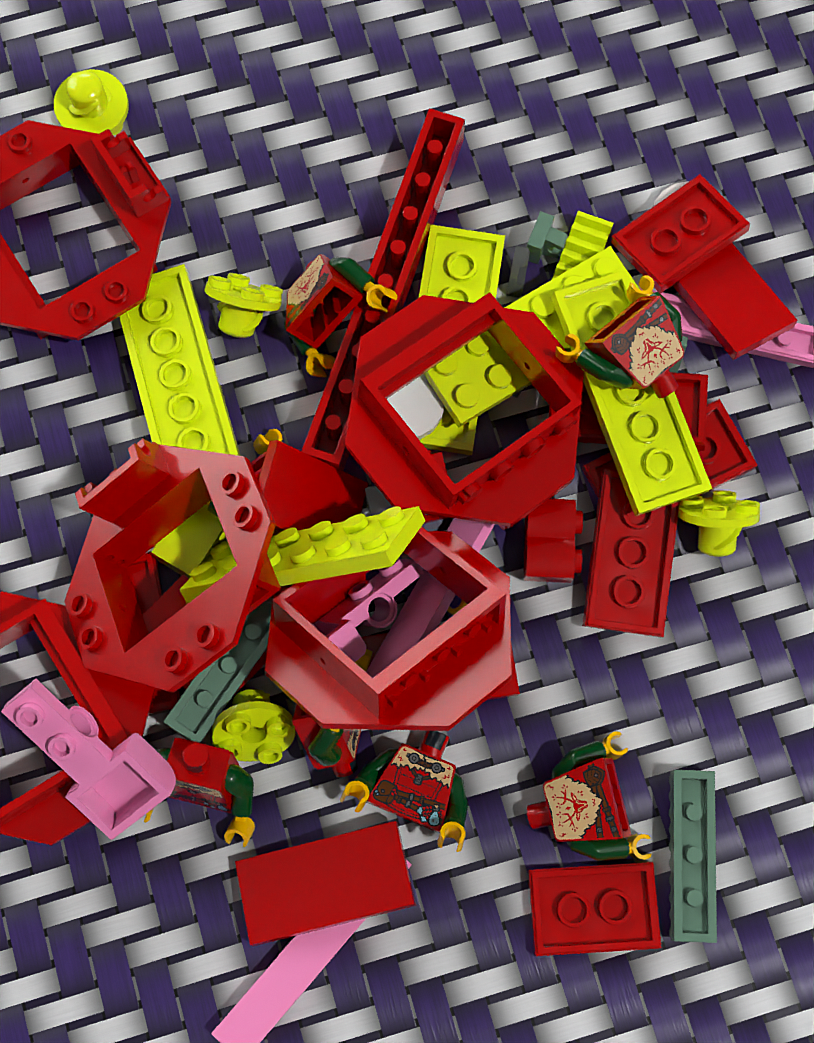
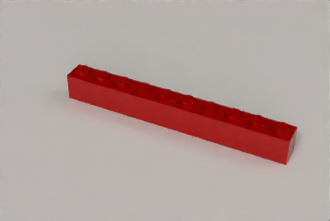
(391, 267)

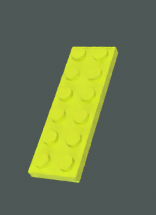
(461, 268)
(177, 367)
(483, 373)
(641, 431)
(322, 550)

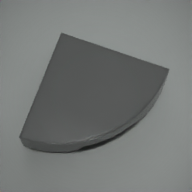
(518, 271)

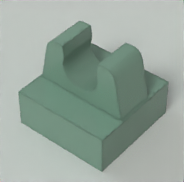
(545, 239)

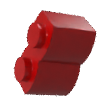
(551, 542)

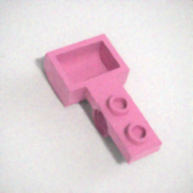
(341, 621)
(108, 784)

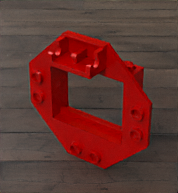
(131, 190)
(398, 462)
(130, 516)
(426, 686)
(114, 702)

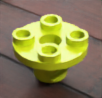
(91, 102)
(241, 303)
(719, 520)
(254, 728)

